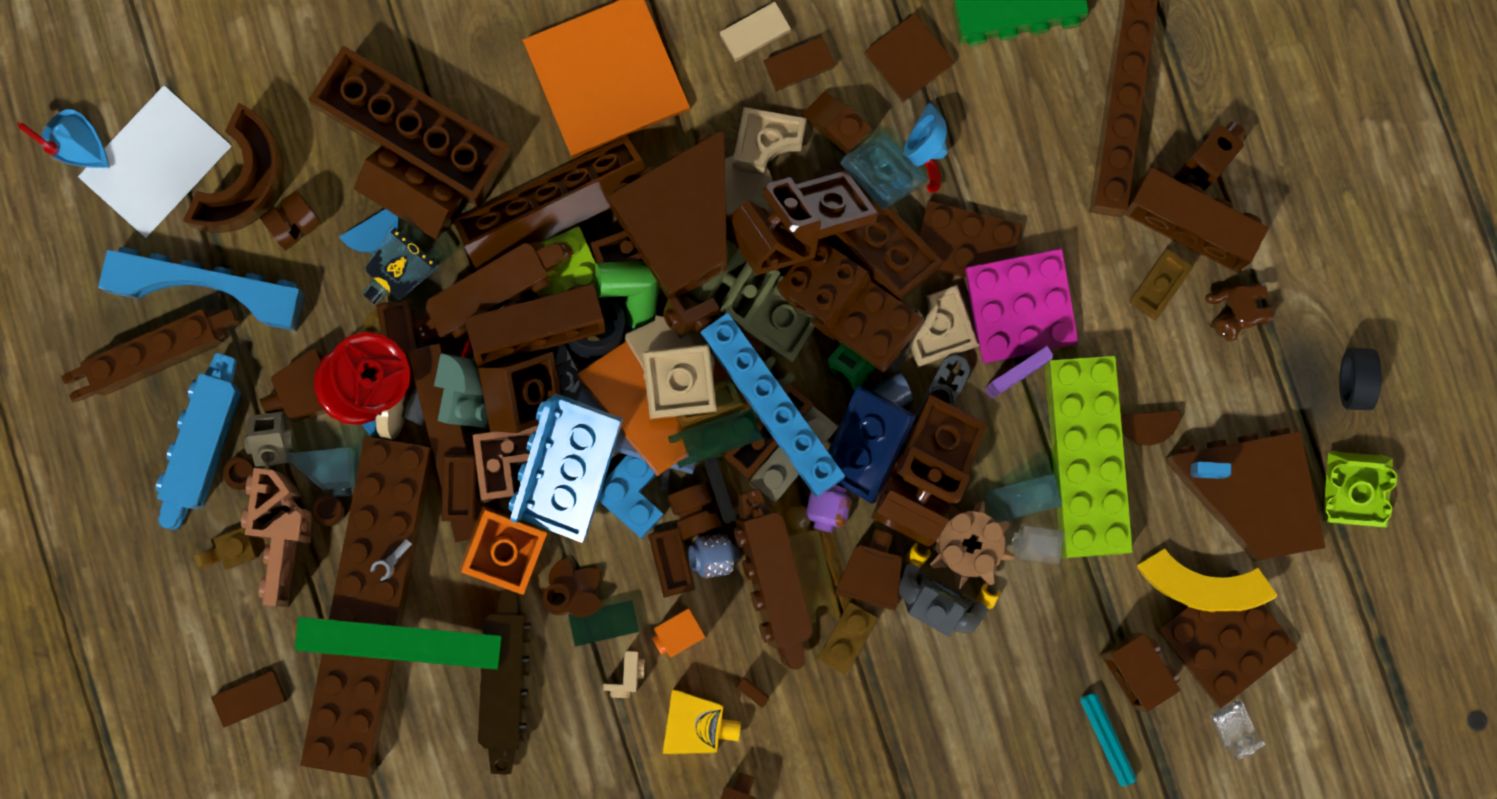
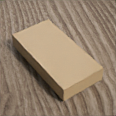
(755, 31)

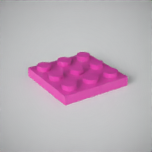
(1021, 305)

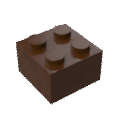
(516, 389)
(1141, 671)

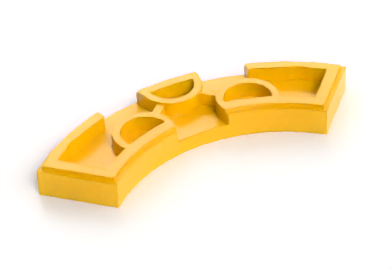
(1203, 591)

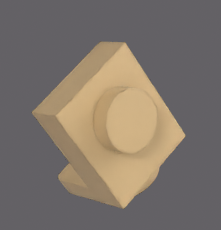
(633, 669)

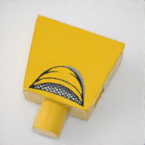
(696, 725)

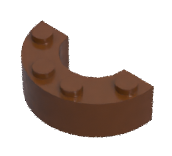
(254, 188)

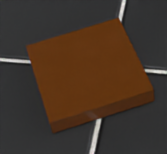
(909, 57)

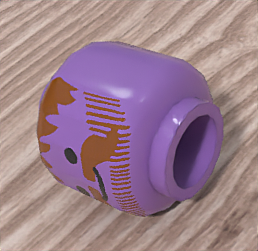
(829, 509)

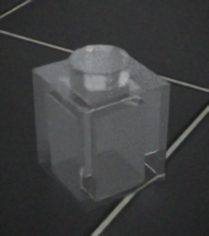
(1038, 545)

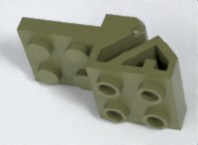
(757, 305)

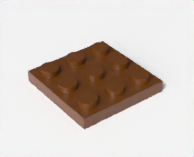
(1227, 647)

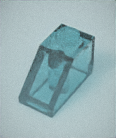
(329, 469)
(1024, 498)

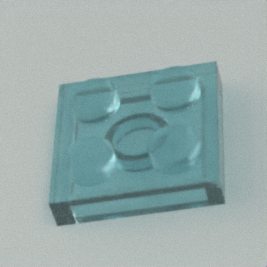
(883, 171)

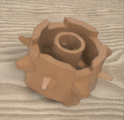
(980, 561)

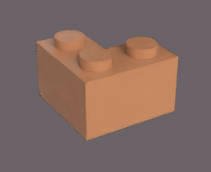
(495, 462)

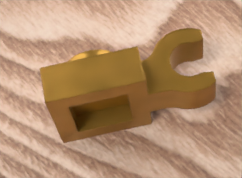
(231, 550)

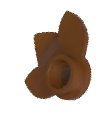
(576, 587)

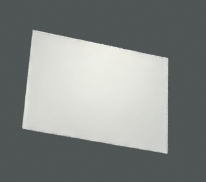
(156, 161)

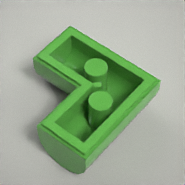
(633, 282)

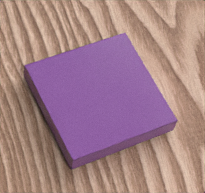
(1019, 372)

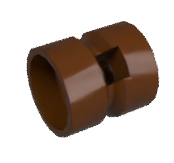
(290, 220)
(694, 511)

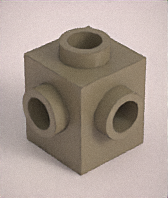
(268, 439)

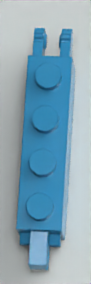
(199, 442)

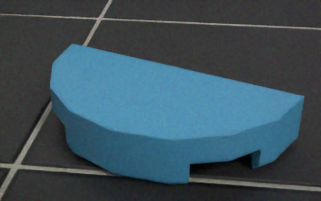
(369, 233)

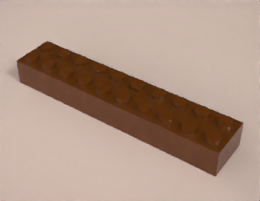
(353, 689)

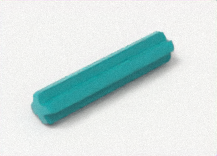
(1108, 739)

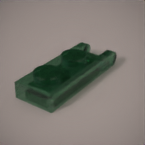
(718, 437)

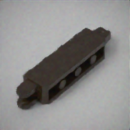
(502, 689)

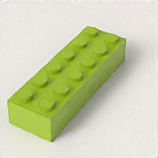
(1088, 456)

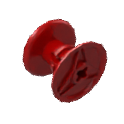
(362, 378)

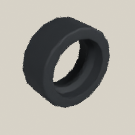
(598, 349)
(1360, 379)

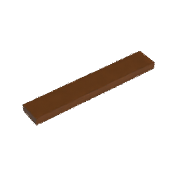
(443, 437)

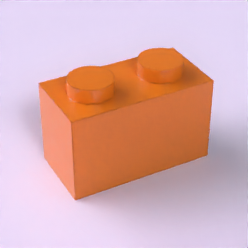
(678, 634)

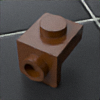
(691, 320)

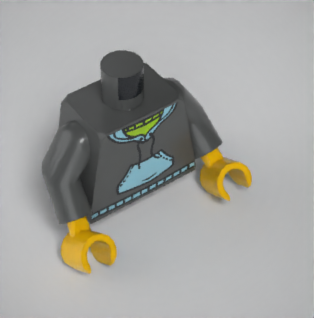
(939, 604)

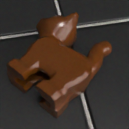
(1243, 309)

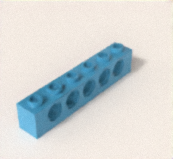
(772, 405)

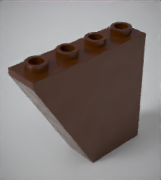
(679, 216)
(1266, 498)

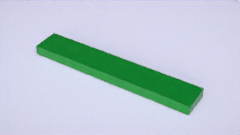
(397, 643)

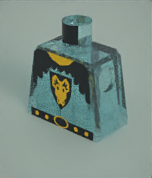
(396, 267)

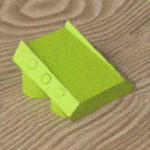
(1358, 489)

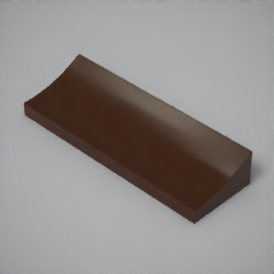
(548, 203)

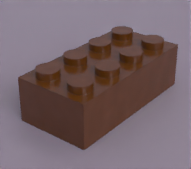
(1195, 219)

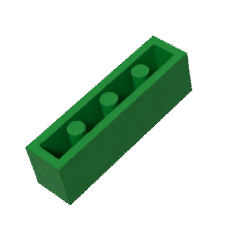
(1007, 18)

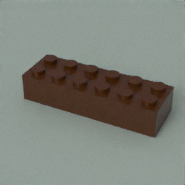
(411, 125)

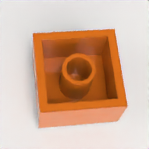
(503, 550)

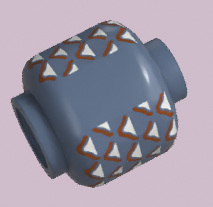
(713, 555)

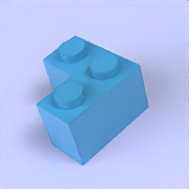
(624, 499)

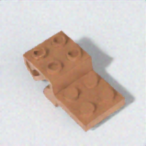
(265, 518)

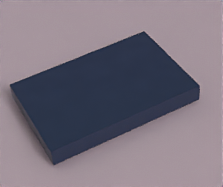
(869, 442)

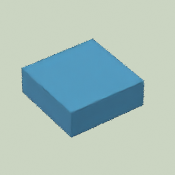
(1210, 470)

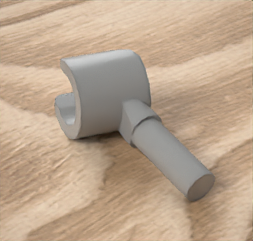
(391, 560)

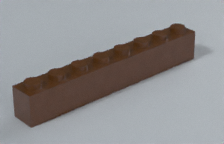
(1123, 107)

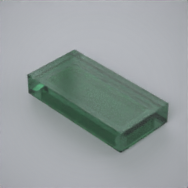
(607, 623)

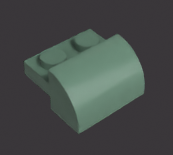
(462, 393)

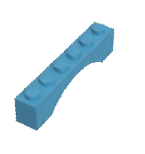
(137, 276)

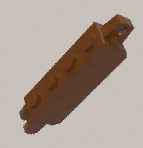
(492, 287)
(151, 353)
(773, 577)

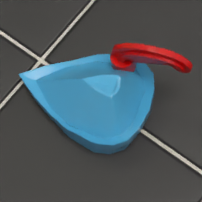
(71, 140)
(928, 143)

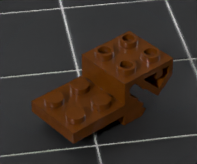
(798, 220)
(850, 306)
(930, 472)

